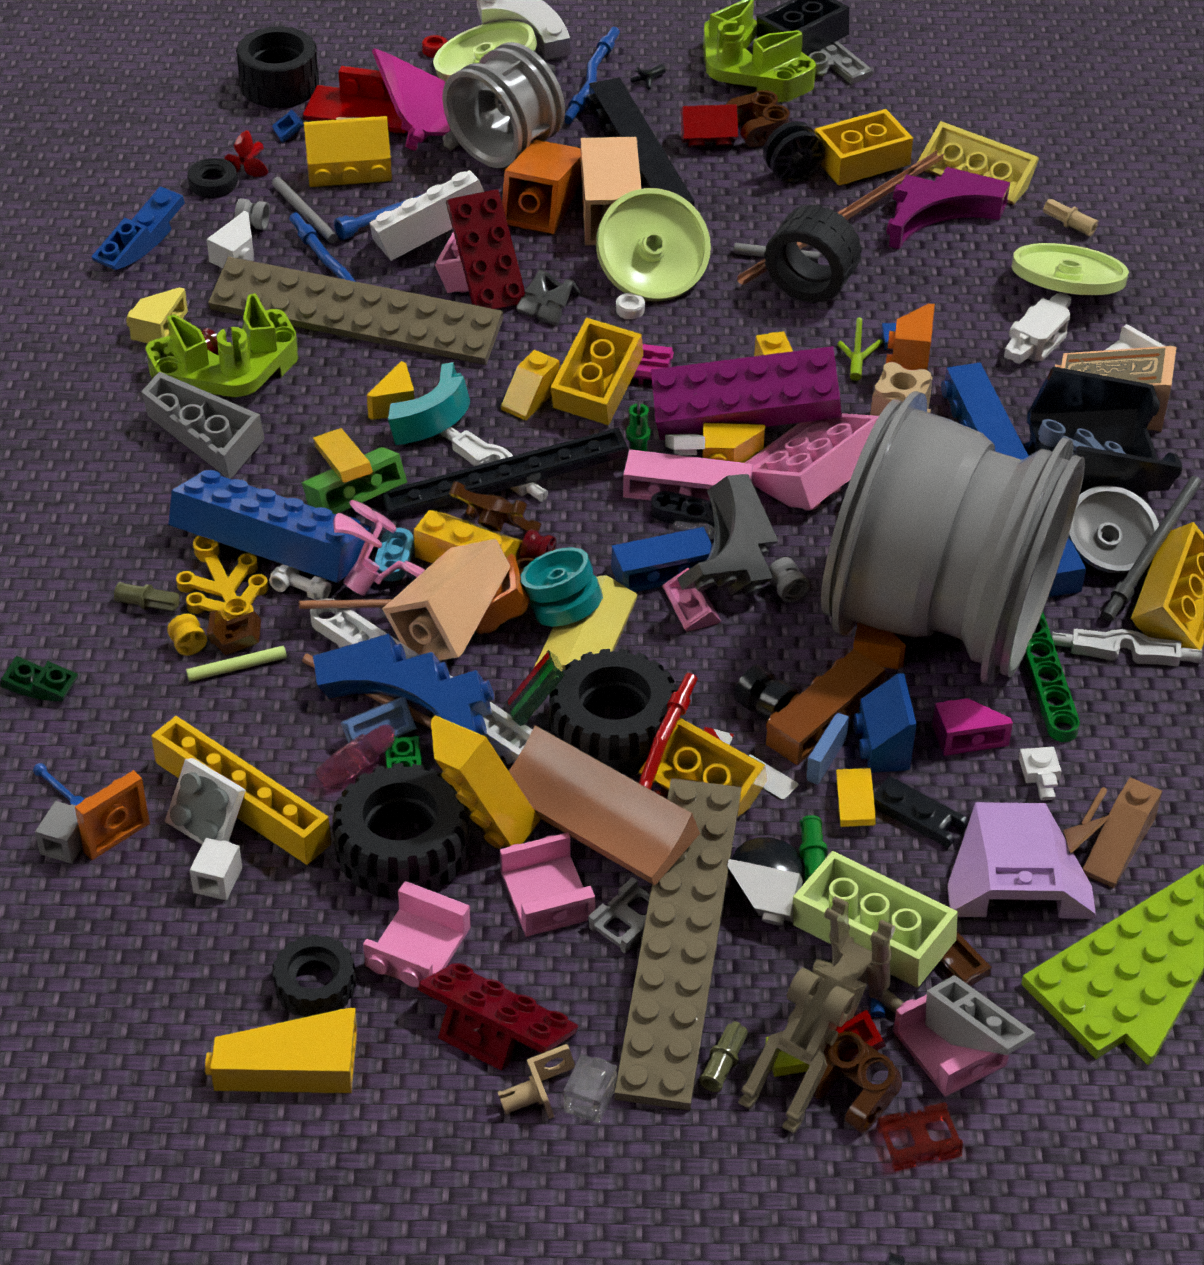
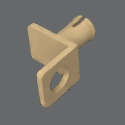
(533, 1090)

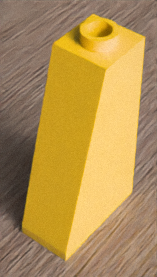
(288, 1056)

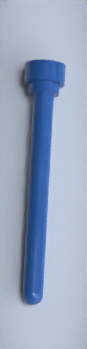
(347, 226)

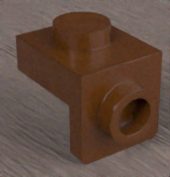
(235, 633)

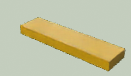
(342, 455)

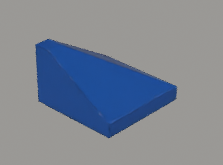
(287, 125)

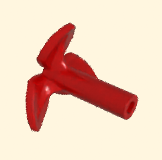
(247, 151)

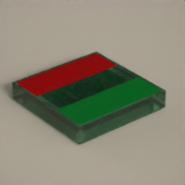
(535, 688)

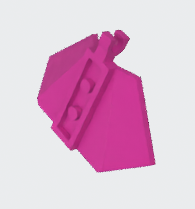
(415, 98)

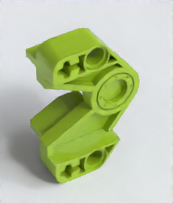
(776, 58)
(257, 351)

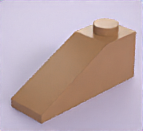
(1123, 832)

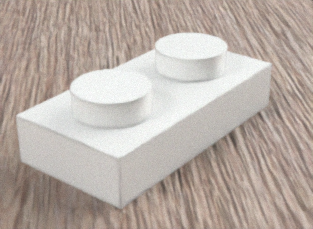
(685, 443)

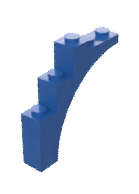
(382, 668)

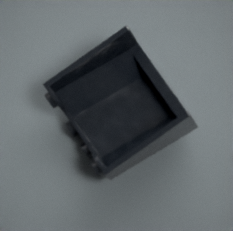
(1112, 412)

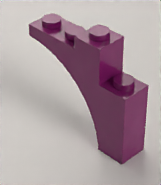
(948, 197)

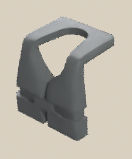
(544, 303)

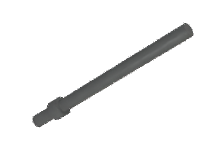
(1125, 590)

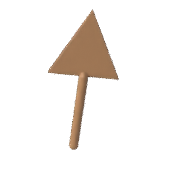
(1078, 834)

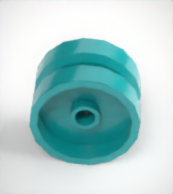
(561, 586)

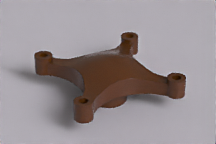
(494, 510)

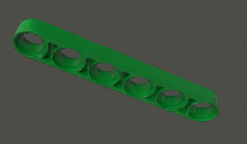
(1051, 689)

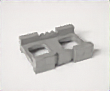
(619, 909)

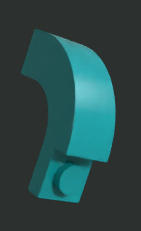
(433, 412)

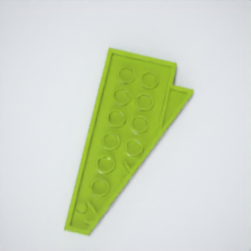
(1129, 974)

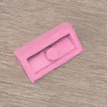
(690, 605)

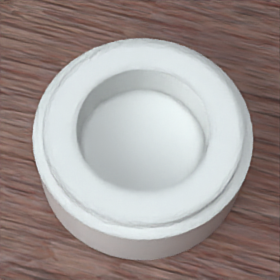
(630, 306)

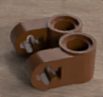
(759, 115)
(874, 1097)

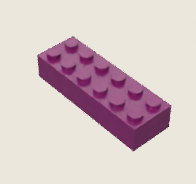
(747, 391)

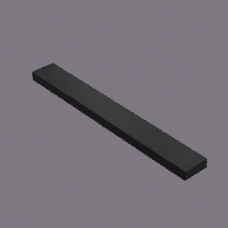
(506, 473)

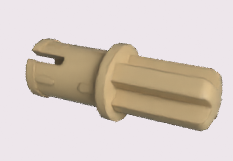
(1071, 217)

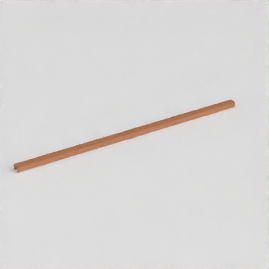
(856, 207)

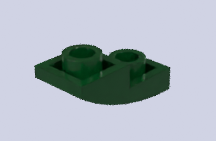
(38, 682)

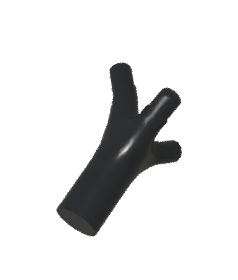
(649, 74)

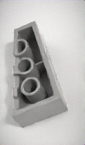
(204, 422)

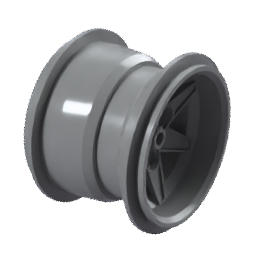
(950, 535)

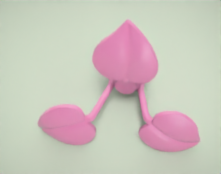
(364, 571)

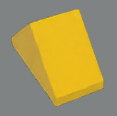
(391, 389)

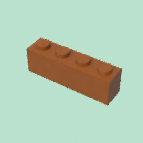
(806, 717)

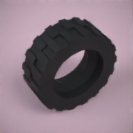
(308, 952)

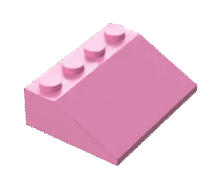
(811, 460)

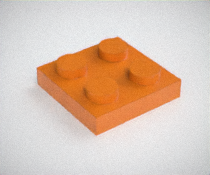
(112, 815)

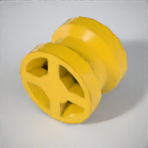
(187, 634)

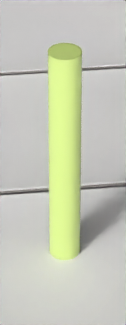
(236, 663)

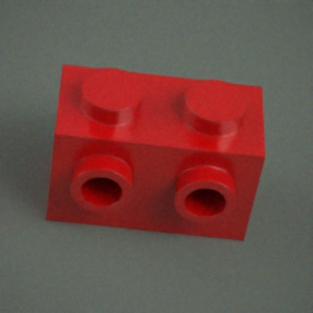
(709, 124)

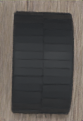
(277, 66)
(830, 236)

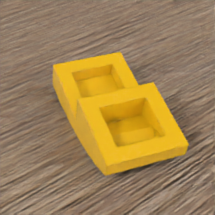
(855, 797)

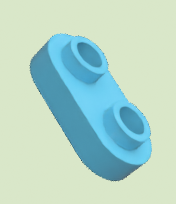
(394, 548)

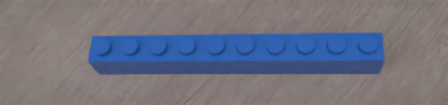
(979, 408)

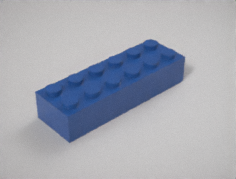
(264, 524)

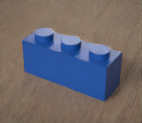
(658, 559)

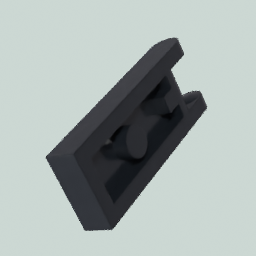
(918, 811)

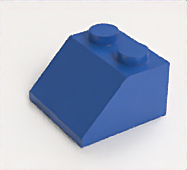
(887, 726)

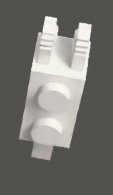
(1039, 330)

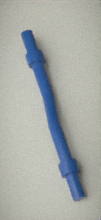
(604, 47)
(309, 237)

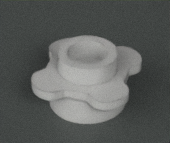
(822, 62)

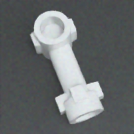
(285, 576)

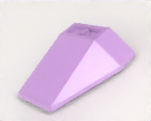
(1017, 856)

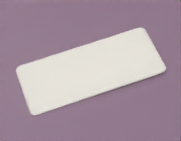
(777, 782)

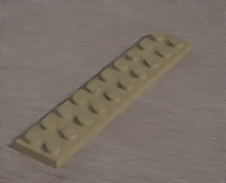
(361, 310)
(679, 955)

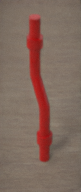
(676, 706)

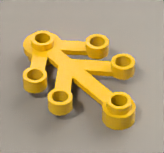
(233, 605)

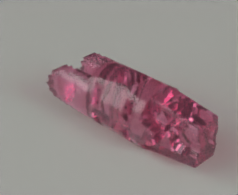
(355, 756)

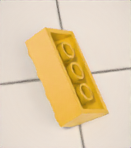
(1174, 590)
(482, 783)

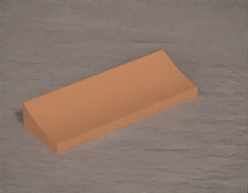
(602, 807)

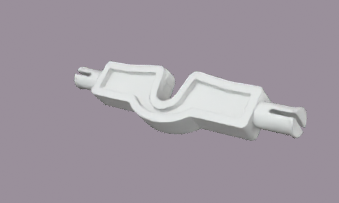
(479, 452)
(1143, 648)

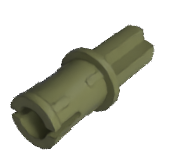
(146, 597)
(723, 1057)

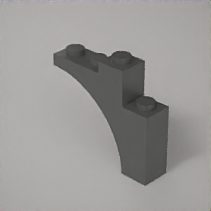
(739, 541)

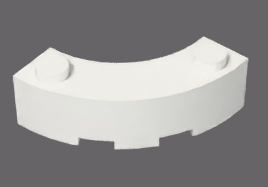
(547, 25)

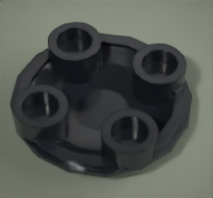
(769, 853)

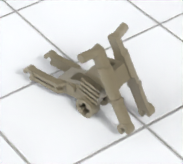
(822, 1003)

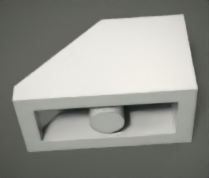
(231, 241)
(767, 889)

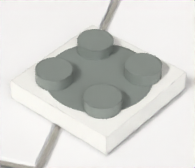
(204, 803)

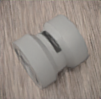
(258, 212)
(790, 584)

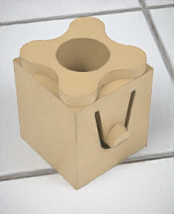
(898, 384)

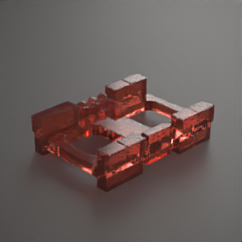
(924, 1146)

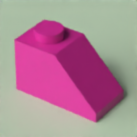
(969, 727)

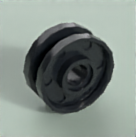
(793, 152)

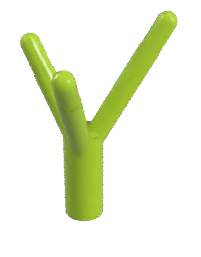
(857, 356)

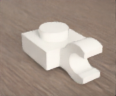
(1042, 767)

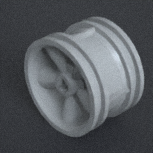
(503, 104)

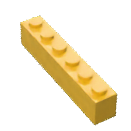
(265, 805)

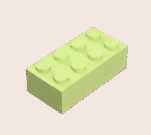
(921, 924)

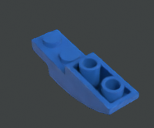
(140, 235)

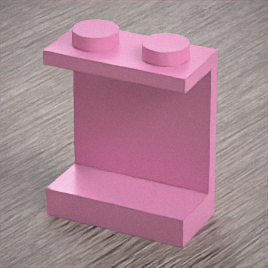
(545, 884)
(419, 936)
(945, 1064)

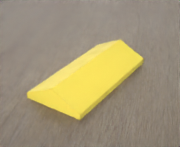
(982, 157)
(596, 630)

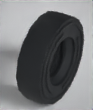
(209, 167)

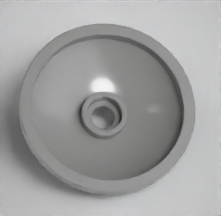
(1120, 518)

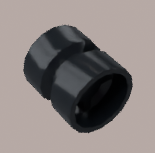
(762, 692)

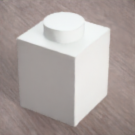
(216, 868)

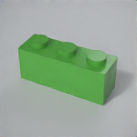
(331, 493)

